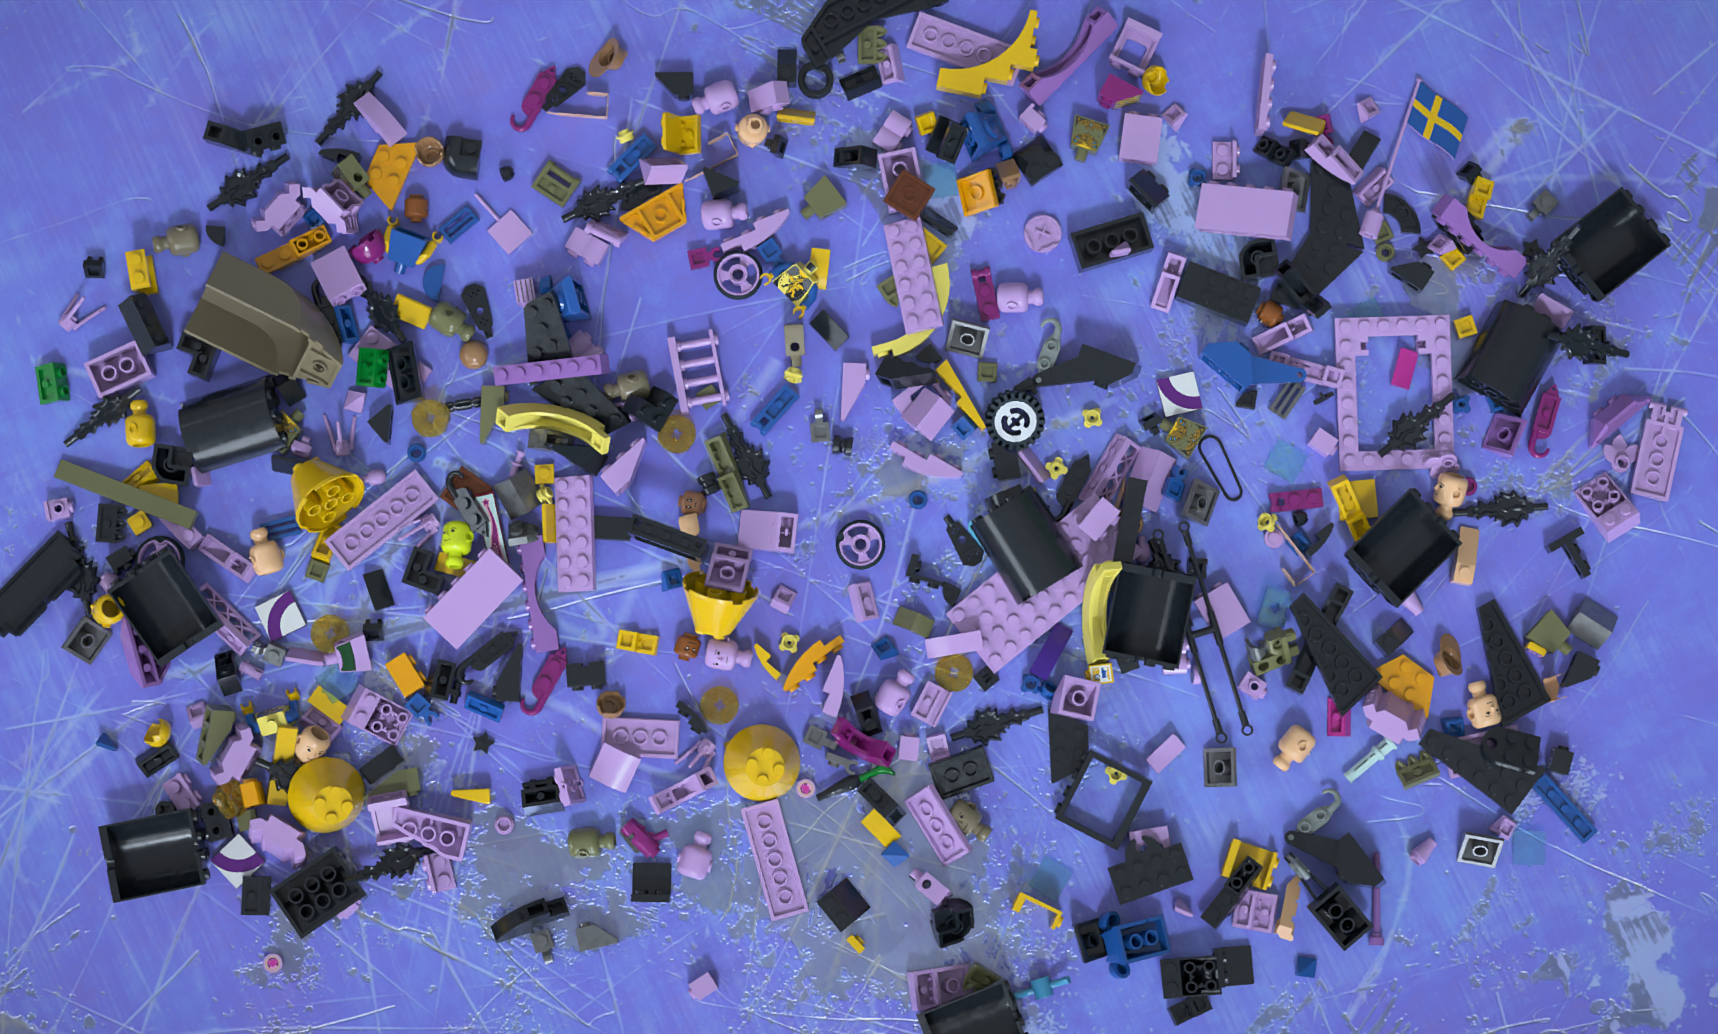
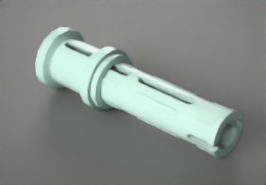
(1377, 753)

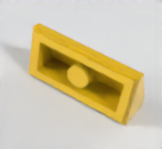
(796, 116)
(1304, 123)
(412, 311)
(142, 476)
(163, 490)
(549, 523)

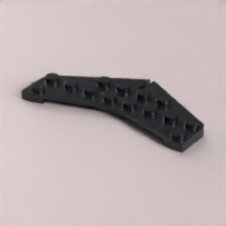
(844, 20)
(1332, 228)
(548, 341)

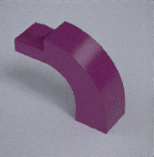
(861, 745)

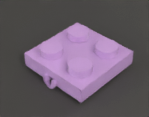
(567, 780)

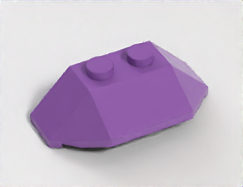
(1613, 416)
(139, 659)

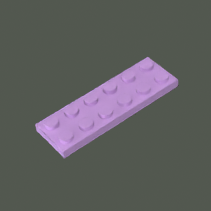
(955, 44)
(913, 275)
(381, 520)
(575, 533)
(774, 860)

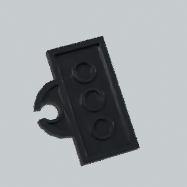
(1149, 870)

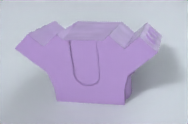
(336, 204)
(281, 211)
(1393, 716)
(237, 756)
(279, 839)

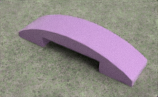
(1316, 373)

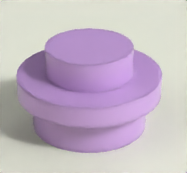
(1273, 539)
(504, 824)

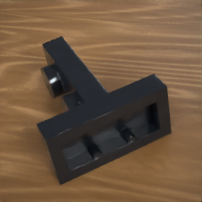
(1572, 551)
(881, 802)

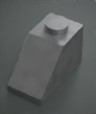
(539, 437)
(593, 937)

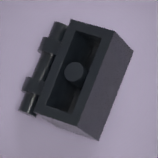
(440, 681)
(541, 797)

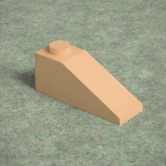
(1465, 557)

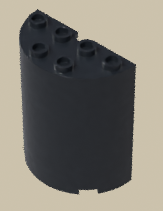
(1611, 246)
(1509, 356)
(233, 424)
(1026, 544)
(1402, 548)
(164, 606)
(1149, 615)
(155, 854)
(981, 1011)

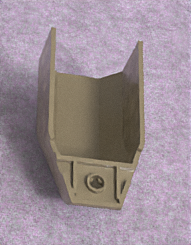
(266, 323)

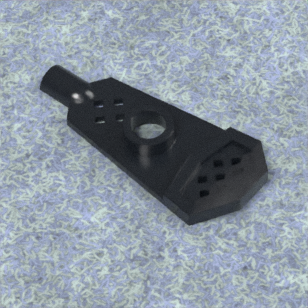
(568, 82)
(475, 302)
(968, 547)

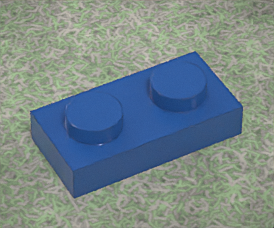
(484, 706)

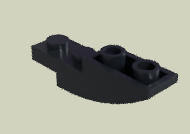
(1232, 893)
(528, 916)

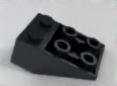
(1190, 976)

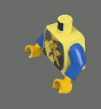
(796, 283)
(268, 720)

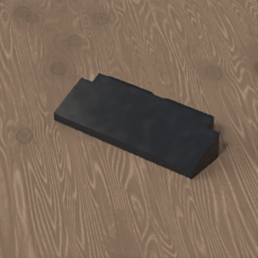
(38, 583)

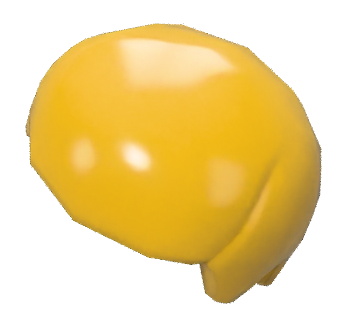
(1154, 80)
(158, 734)

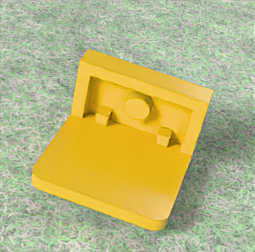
(681, 134)

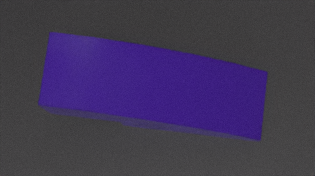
(1051, 651)

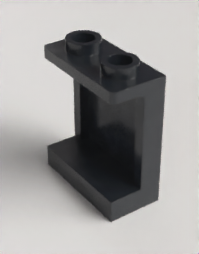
(947, 139)

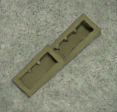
(729, 476)

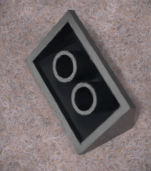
(406, 373)

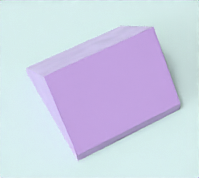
(662, 170)
(928, 414)

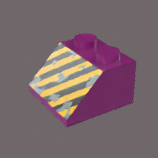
(1118, 93)

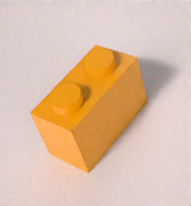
(406, 674)

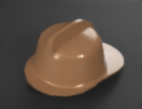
(607, 58)
(1448, 657)

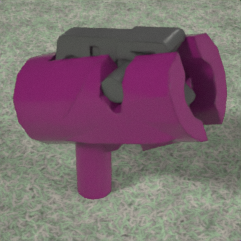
(641, 840)

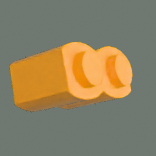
(252, 793)

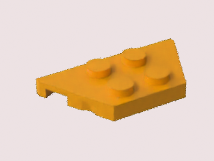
(390, 171)
(658, 215)
(1407, 682)

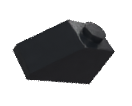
(787, 67)
(678, 84)
(855, 157)
(1413, 274)
(1393, 637)
(1580, 669)
(866, 713)

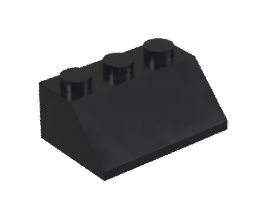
(144, 324)

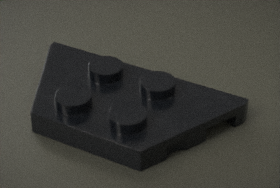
(1067, 744)

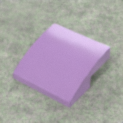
(614, 767)
(1256, 912)

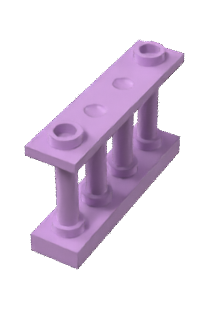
(680, 365)

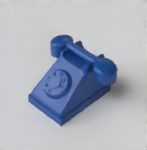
(985, 132)
(571, 299)
(1132, 941)

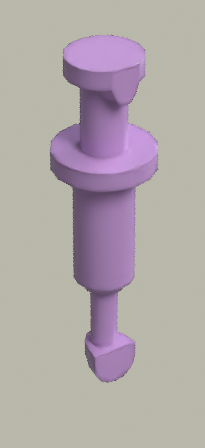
(516, 465)

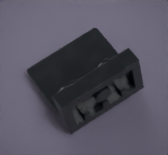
(651, 882)
(1235, 965)

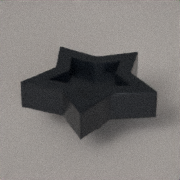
(1422, 247)
(1530, 248)
(1323, 397)
(483, 743)

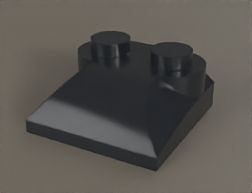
(1037, 160)

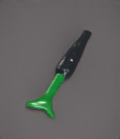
(852, 782)

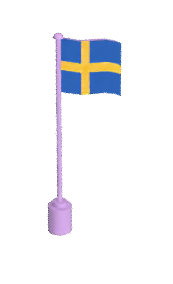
(1431, 119)

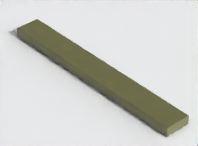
(126, 494)

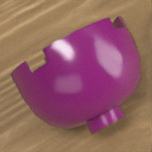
(369, 248)

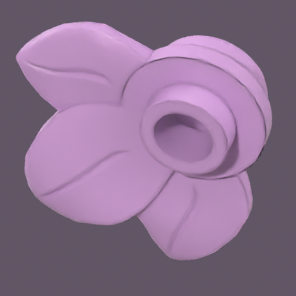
(1619, 451)
(1443, 463)

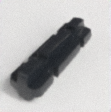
(464, 404)

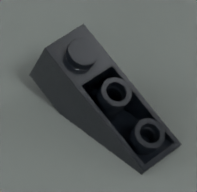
(225, 137)
(901, 374)

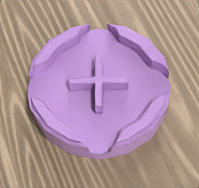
(1042, 233)

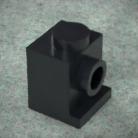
(122, 559)

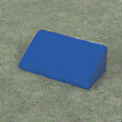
(346, 324)

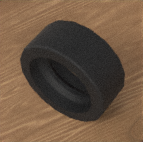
(815, 94)

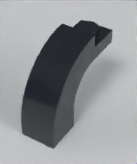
(1300, 290)

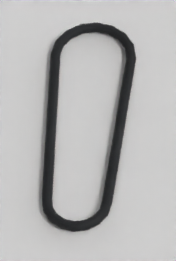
(1212, 472)

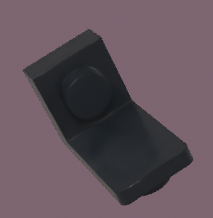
(915, 565)

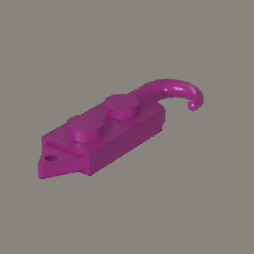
(536, 98)
(1544, 420)
(546, 681)

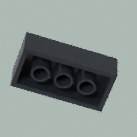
(1094, 244)
(1217, 293)

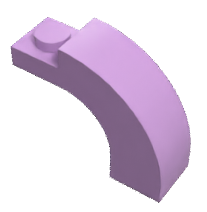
(683, 790)

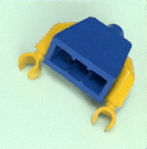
(407, 247)

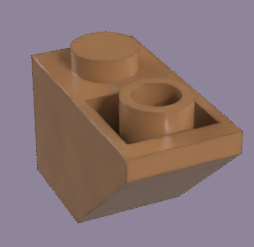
(1008, 174)

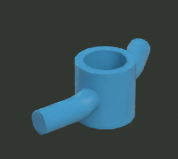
(1042, 987)

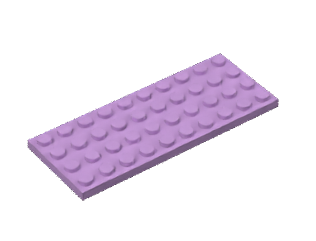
(1013, 627)

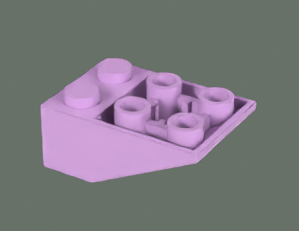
(623, 471)
(1608, 507)
(768, 531)
(377, 715)

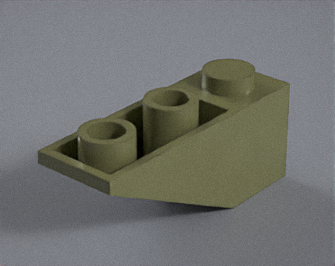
(400, 780)

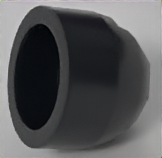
(506, 173)
(1299, 518)

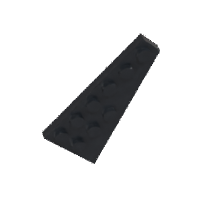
(1341, 665)
(1511, 673)
(1498, 783)

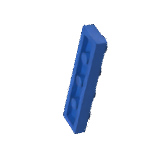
(1564, 808)

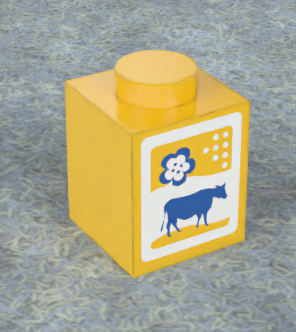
(1100, 673)

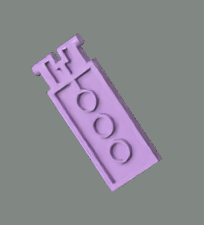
(1658, 452)

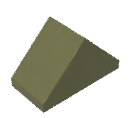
(913, 622)

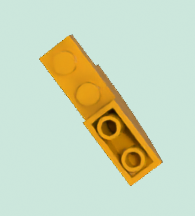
(294, 251)
(805, 668)

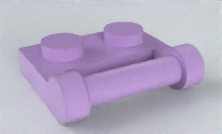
(606, 232)

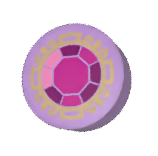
(805, 788)
(273, 963)

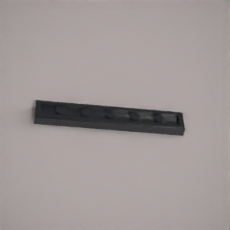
(1129, 522)

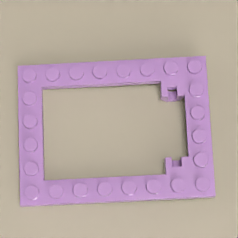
(1350, 341)

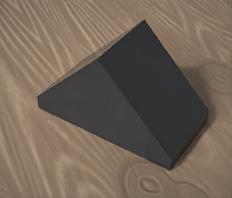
(289, 389)
(383, 422)

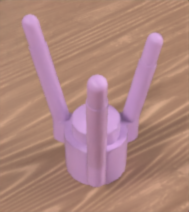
(68, 320)
(341, 447)
(428, 522)
(703, 748)

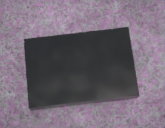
(961, 772)

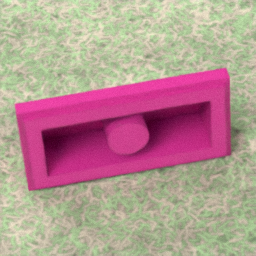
(1404, 368)
(1335, 724)

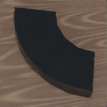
(640, 196)
(1402, 213)

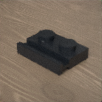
(255, 895)

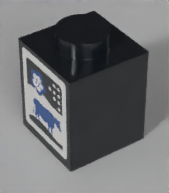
(1560, 760)

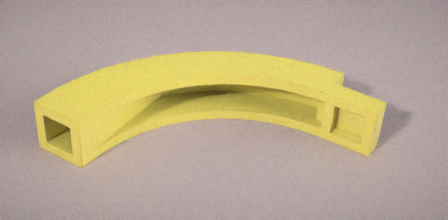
(910, 342)
(556, 418)
(1095, 609)

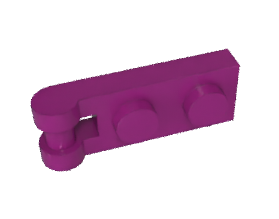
(985, 294)
(1296, 500)

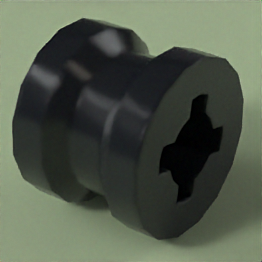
(167, 805)

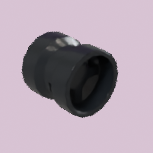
(847, 445)
(708, 484)

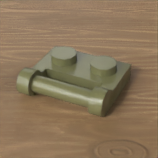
(553, 189)

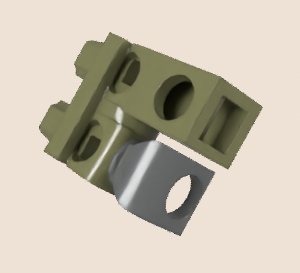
(1272, 651)

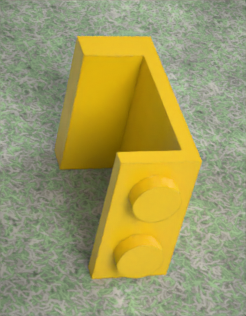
(141, 272)
(1237, 853)
(1020, 899)

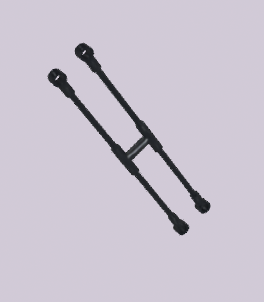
(1214, 628)

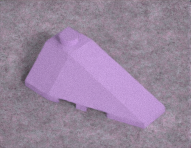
(439, 832)

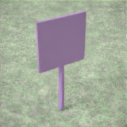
(508, 231)

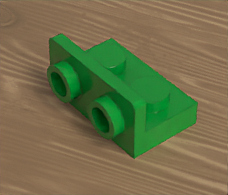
(372, 367)
(52, 383)

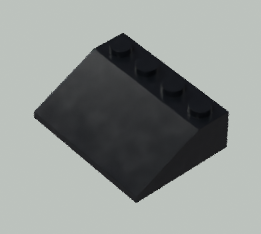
(317, 892)

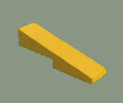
(947, 374)
(1349, 506)
(285, 749)

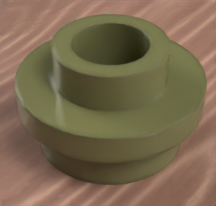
(1385, 246)

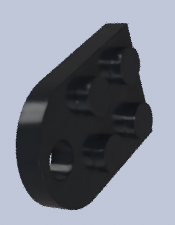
(1512, 749)

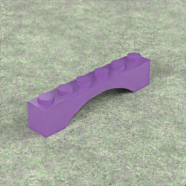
(1094, 32)
(1455, 216)
(551, 369)
(544, 634)

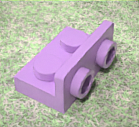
(1225, 161)
(182, 793)
(439, 873)

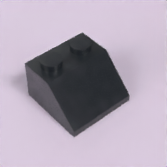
(1147, 190)
(843, 904)

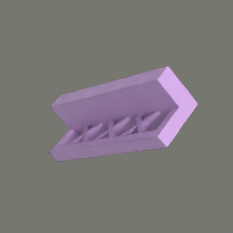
(1107, 468)
(231, 633)

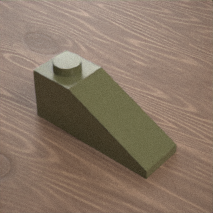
(491, 399)
(215, 728)

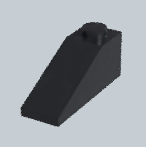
(581, 455)
(509, 682)

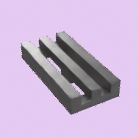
(1278, 412)

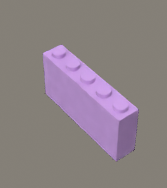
(1246, 210)
(473, 597)

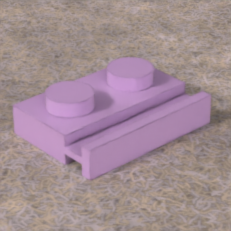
(931, 704)

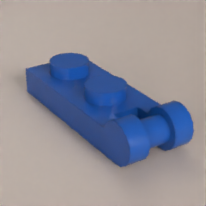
(640, 149)
(775, 409)

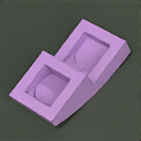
(937, 746)

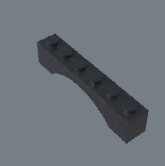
(1305, 664)

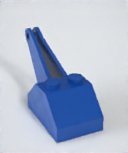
(1241, 369)

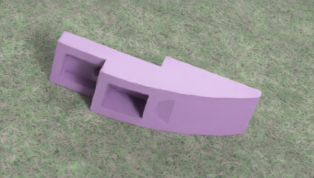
(764, 229)
(932, 467)

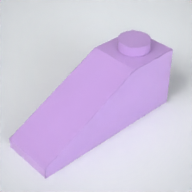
(852, 385)
(190, 538)

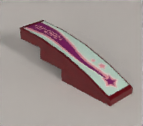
(496, 537)

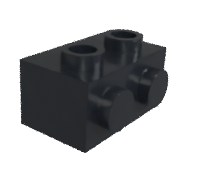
(262, 138)
(217, 826)

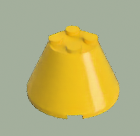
(323, 494)
(715, 609)
(761, 762)
(326, 794)

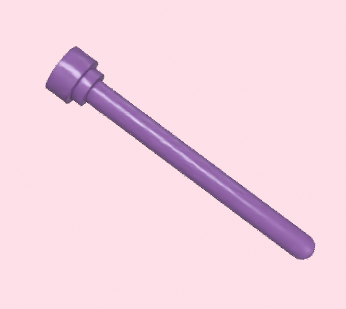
(1376, 937)

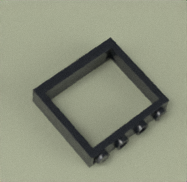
(668, 538)
(1132, 811)

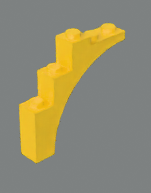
(971, 80)

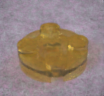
(420, 415)
(686, 440)
(324, 624)
(964, 675)
(713, 696)
(229, 807)

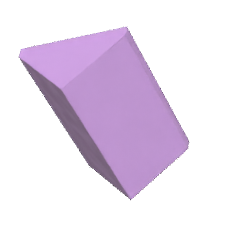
(1154, 467)

